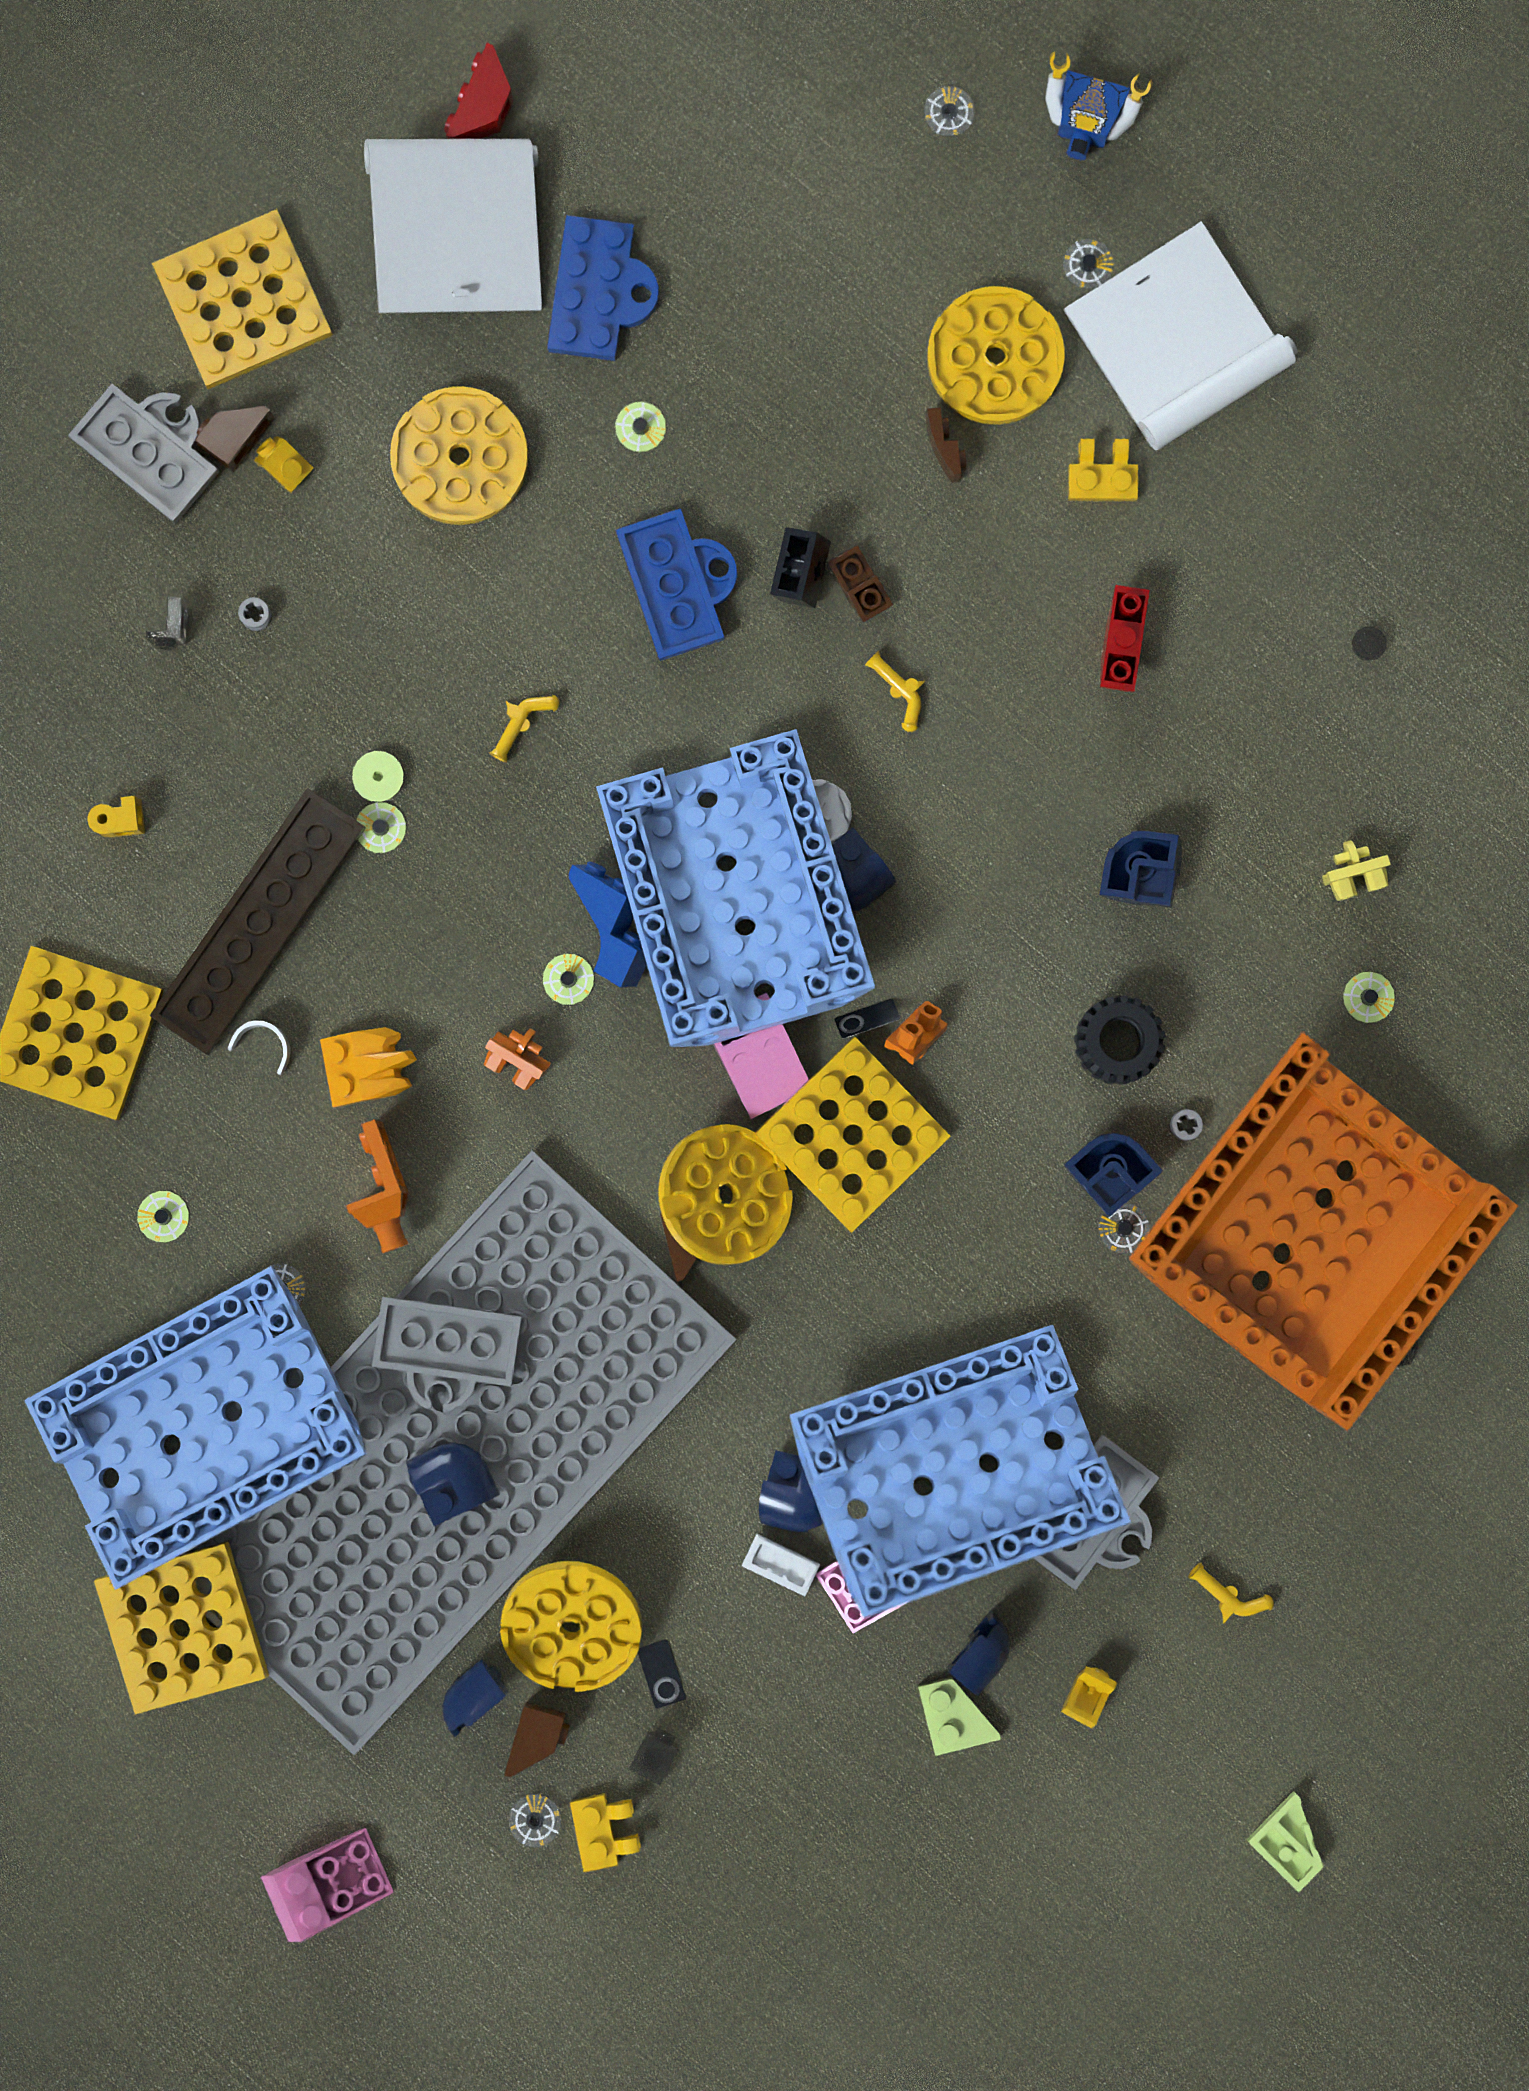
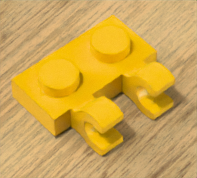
(1103, 481)
(595, 1832)

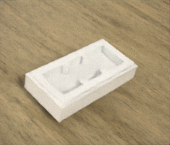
(780, 1564)

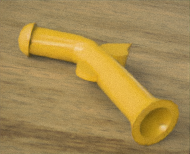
(899, 688)
(519, 721)
(1227, 1596)

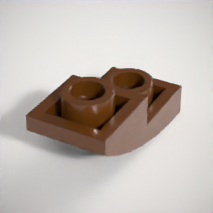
(947, 452)
(859, 583)

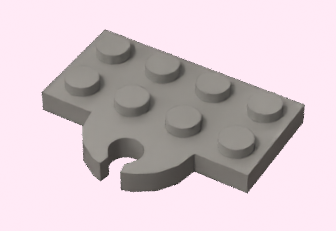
(147, 448)
(446, 1347)
(1133, 1483)

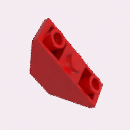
(482, 101)
(1123, 638)

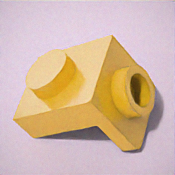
(282, 462)
(1088, 1696)

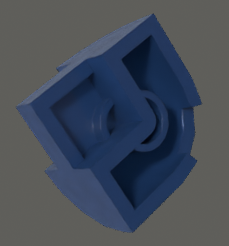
(1143, 869)
(861, 870)
(1112, 1170)
(451, 1480)
(787, 1496)
(982, 1655)
(472, 1696)

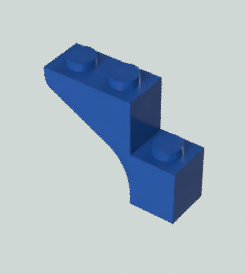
(607, 902)

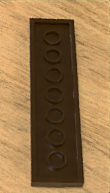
(257, 921)

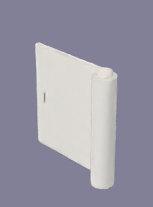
(455, 223)
(1181, 338)

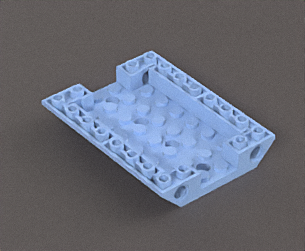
(781, 882)
(180, 1386)
(938, 1429)

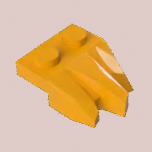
(365, 1066)

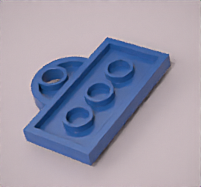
(597, 289)
(676, 582)

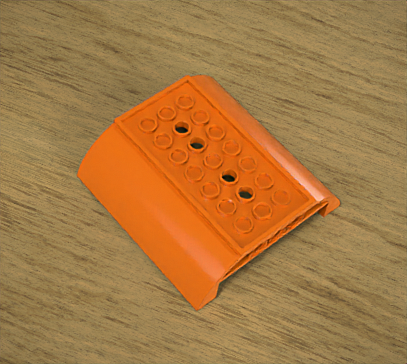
(1357, 1272)

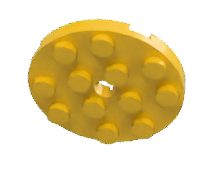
(1001, 320)
(454, 420)
(692, 1200)
(573, 1593)

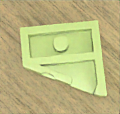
(953, 1717)
(1288, 1843)

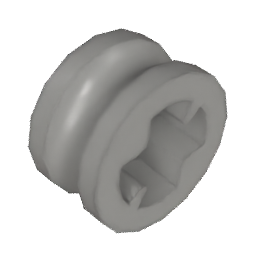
(259, 604)
(1189, 1114)

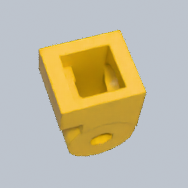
(118, 820)

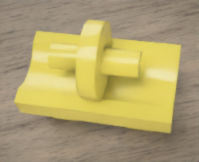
(1372, 870)

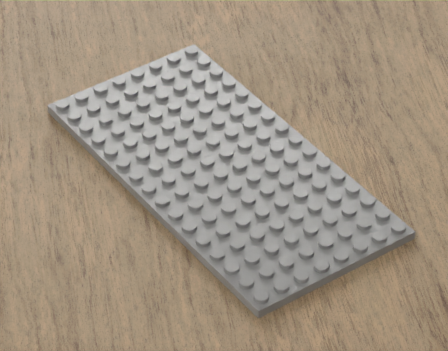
(350, 1573)

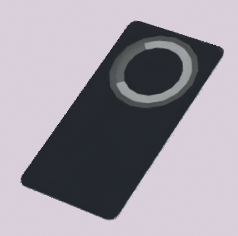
(867, 1018)
(661, 1674)

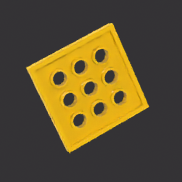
(237, 246)
(96, 1022)
(901, 1160)
(236, 1631)

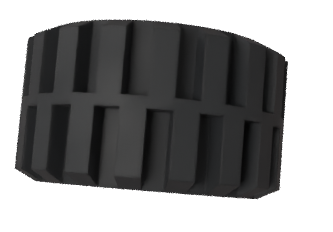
(1145, 1024)

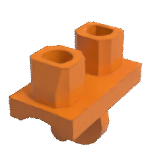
(917, 1032)
(520, 1052)

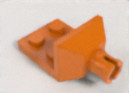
(385, 1208)

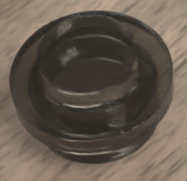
(1368, 643)

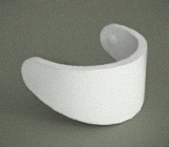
(253, 1024)

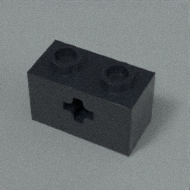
(800, 567)

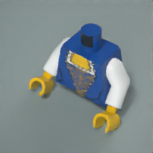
(1090, 108)

